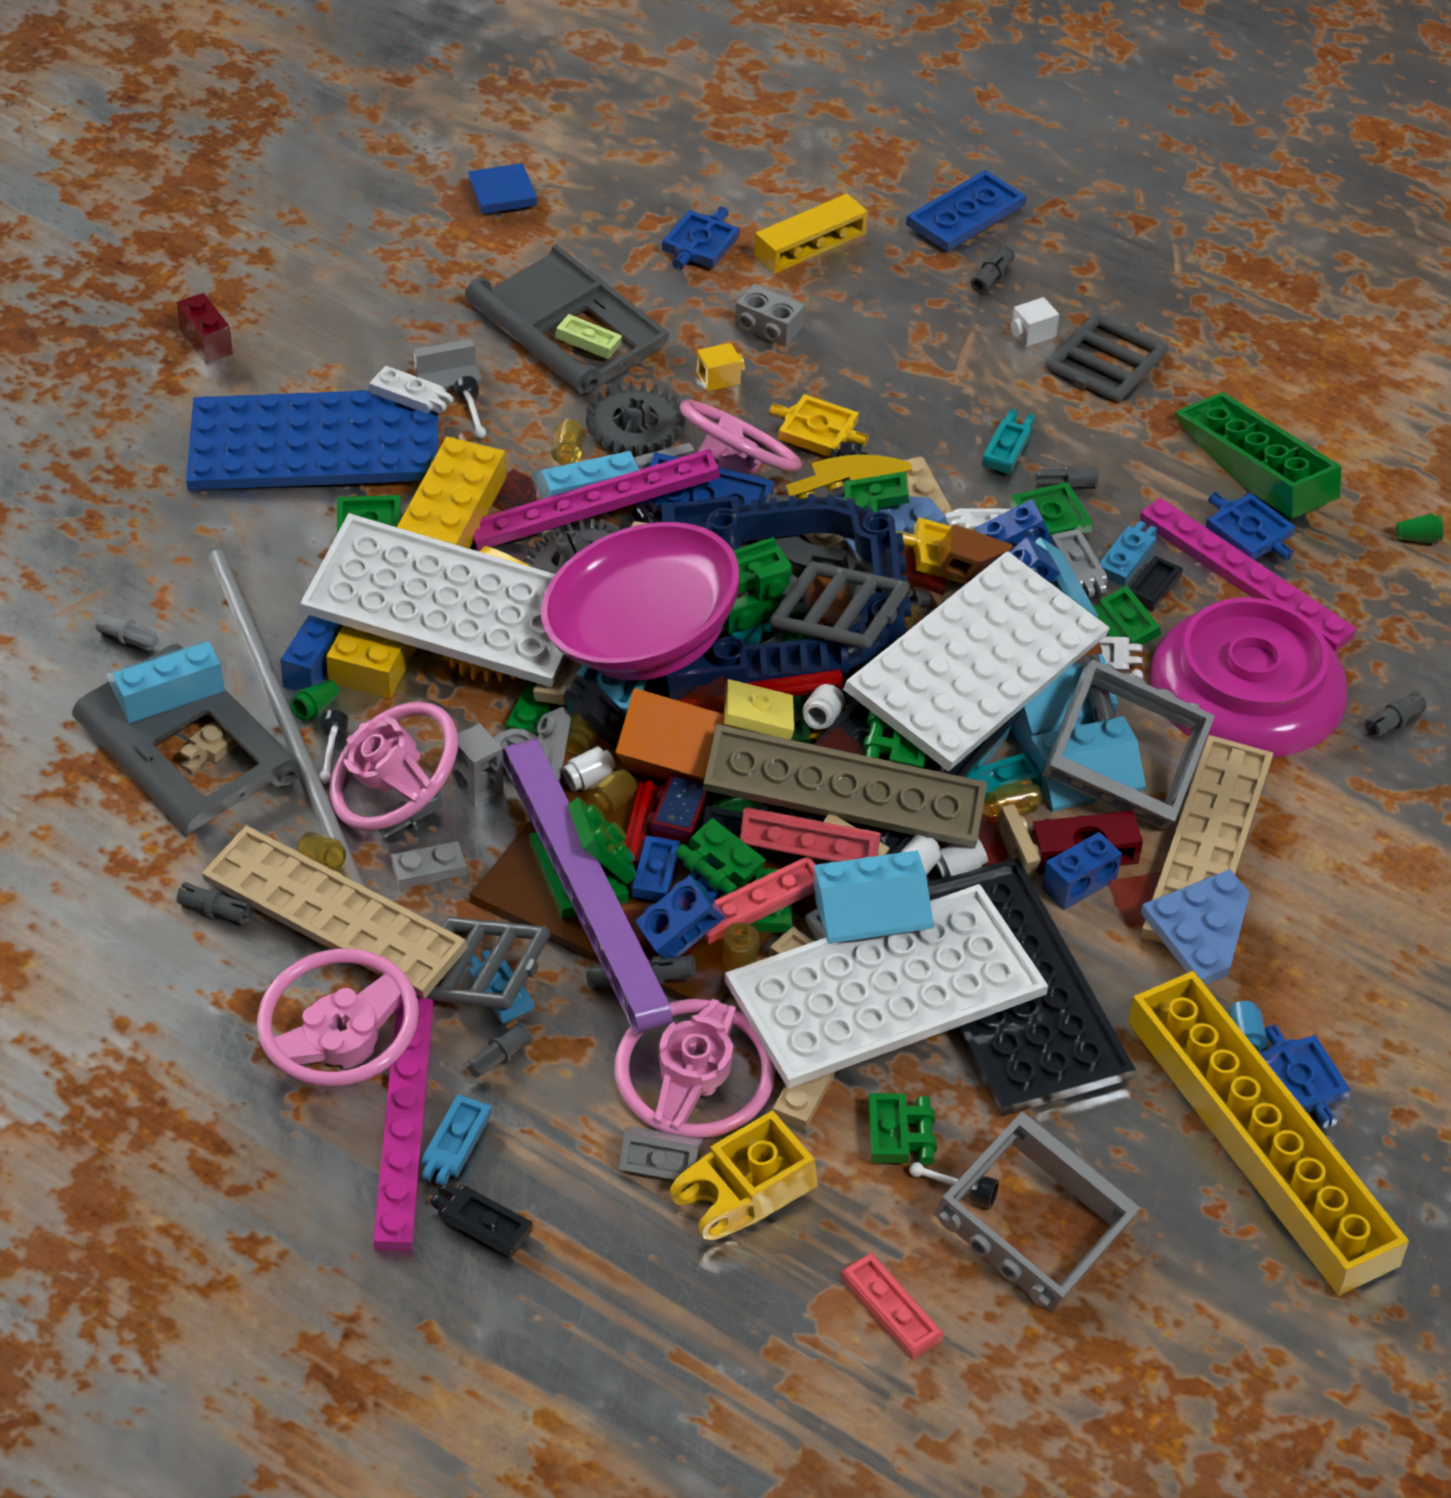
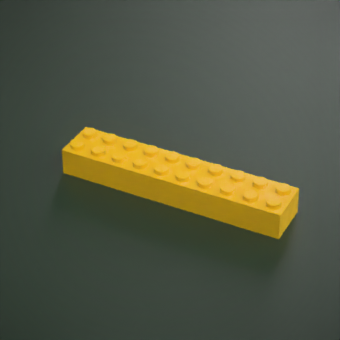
(446, 508)
(1268, 1133)

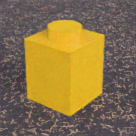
(719, 366)

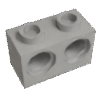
(769, 315)
(478, 766)

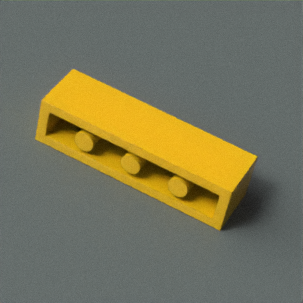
(810, 233)

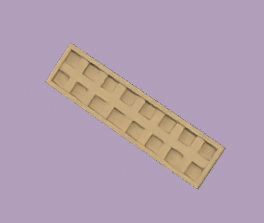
(1214, 817)
(332, 908)

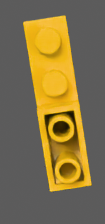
(835, 470)

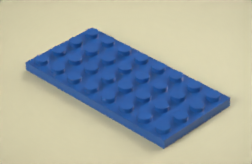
(307, 440)

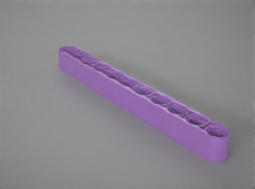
(587, 888)

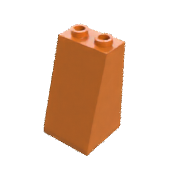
(666, 737)

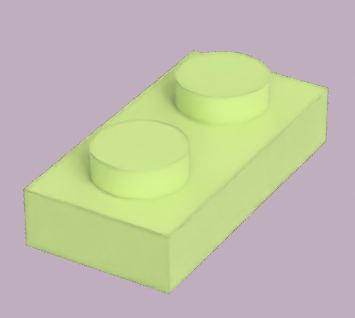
(588, 336)

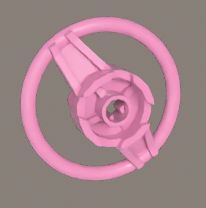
(729, 445)
(386, 758)
(358, 1014)
(689, 1075)

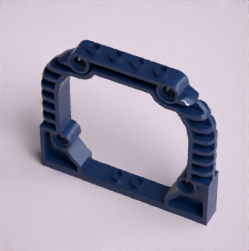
(874, 542)

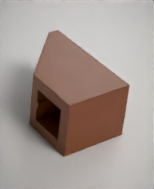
(968, 553)

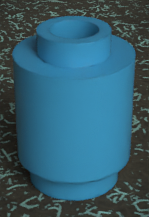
(1250, 1022)

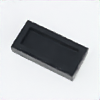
(1155, 582)

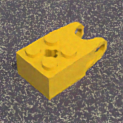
(747, 1176)

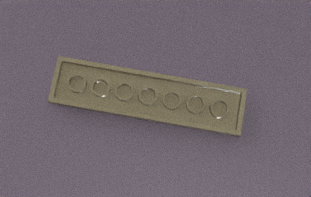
(845, 786)

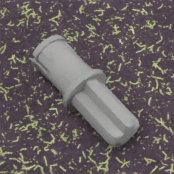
(127, 631)

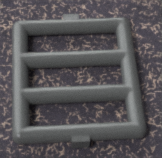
(1128, 379)
(839, 632)
(508, 933)

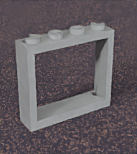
(1113, 792)
(1069, 1172)

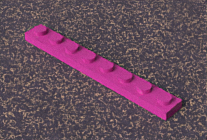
(596, 499)
(1241, 569)
(403, 1136)

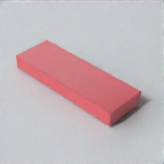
(892, 1305)

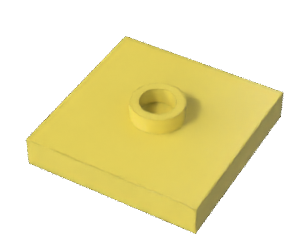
(758, 709)

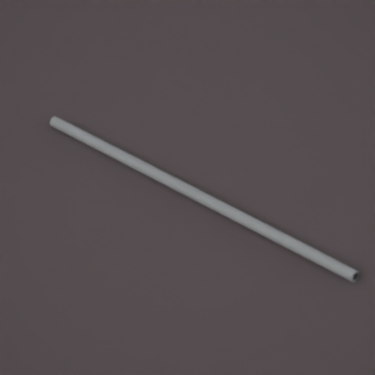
(282, 710)

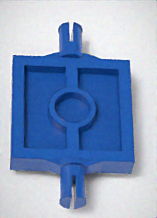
(700, 238)
(1250, 526)
(1306, 1073)

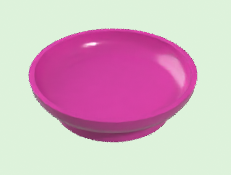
(642, 600)
(1257, 671)

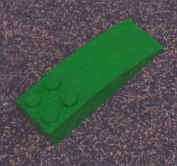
(1262, 455)

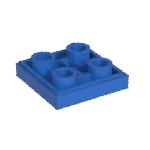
(502, 188)

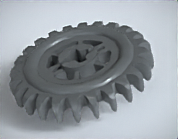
(635, 413)
(565, 546)

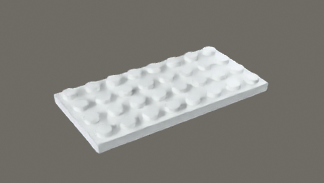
(436, 598)
(976, 660)
(872, 995)

